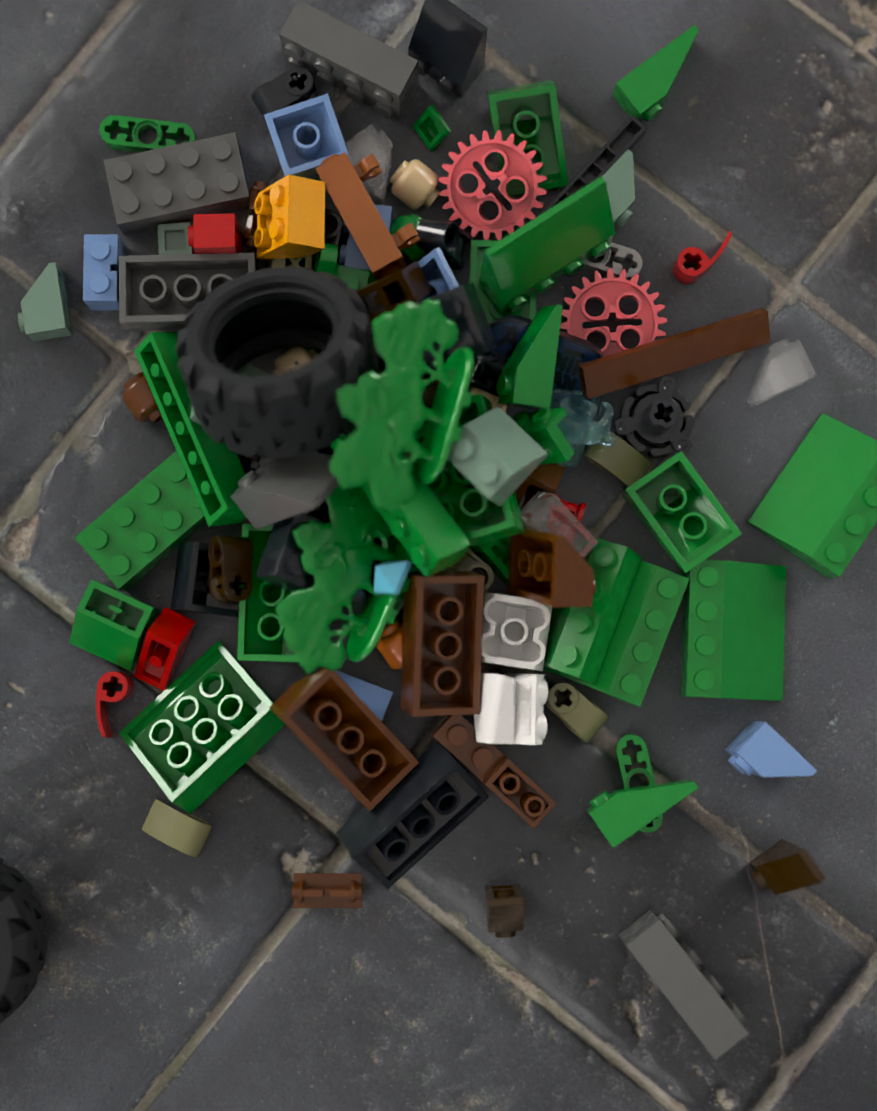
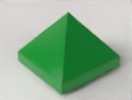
(431, 128)

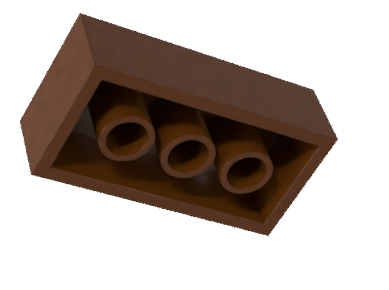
(442, 643)

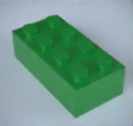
(144, 525)

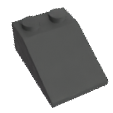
(284, 487)

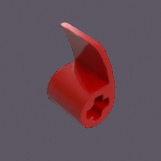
(699, 258)
(105, 695)

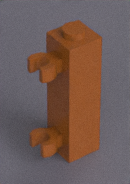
(360, 214)

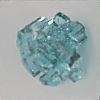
(579, 424)

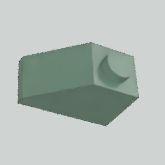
(621, 188)
(46, 307)

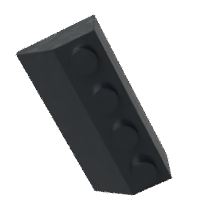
(412, 816)

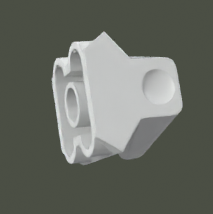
(514, 631)
(511, 709)

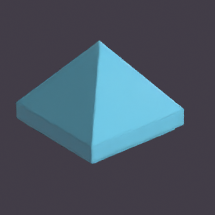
(390, 576)

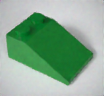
(532, 116)
(681, 512)

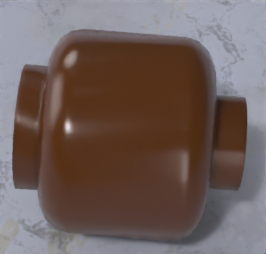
(140, 399)

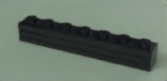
(624, 139)

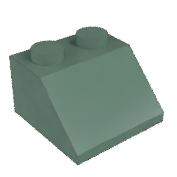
(495, 454)

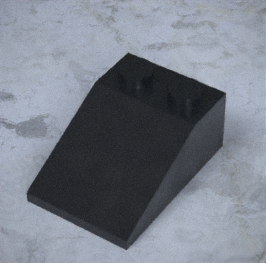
(448, 46)
(192, 583)

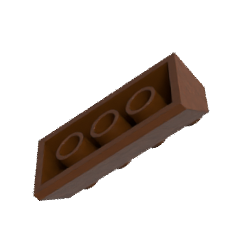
(344, 736)

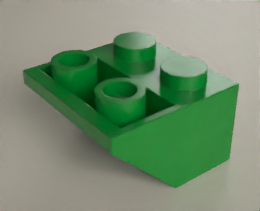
(112, 624)

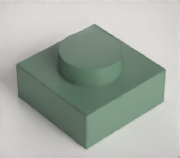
(173, 239)

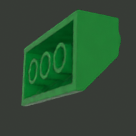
(259, 627)
(582, 634)

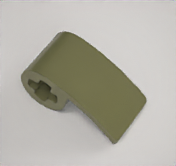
(619, 460)
(177, 829)

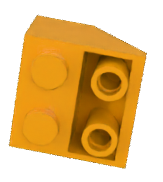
(290, 218)

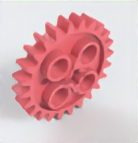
(468, 204)
(610, 293)

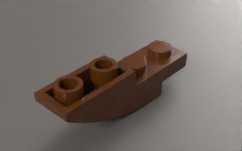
(494, 770)

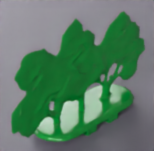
(391, 407)
(341, 562)

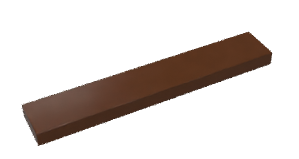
(674, 353)

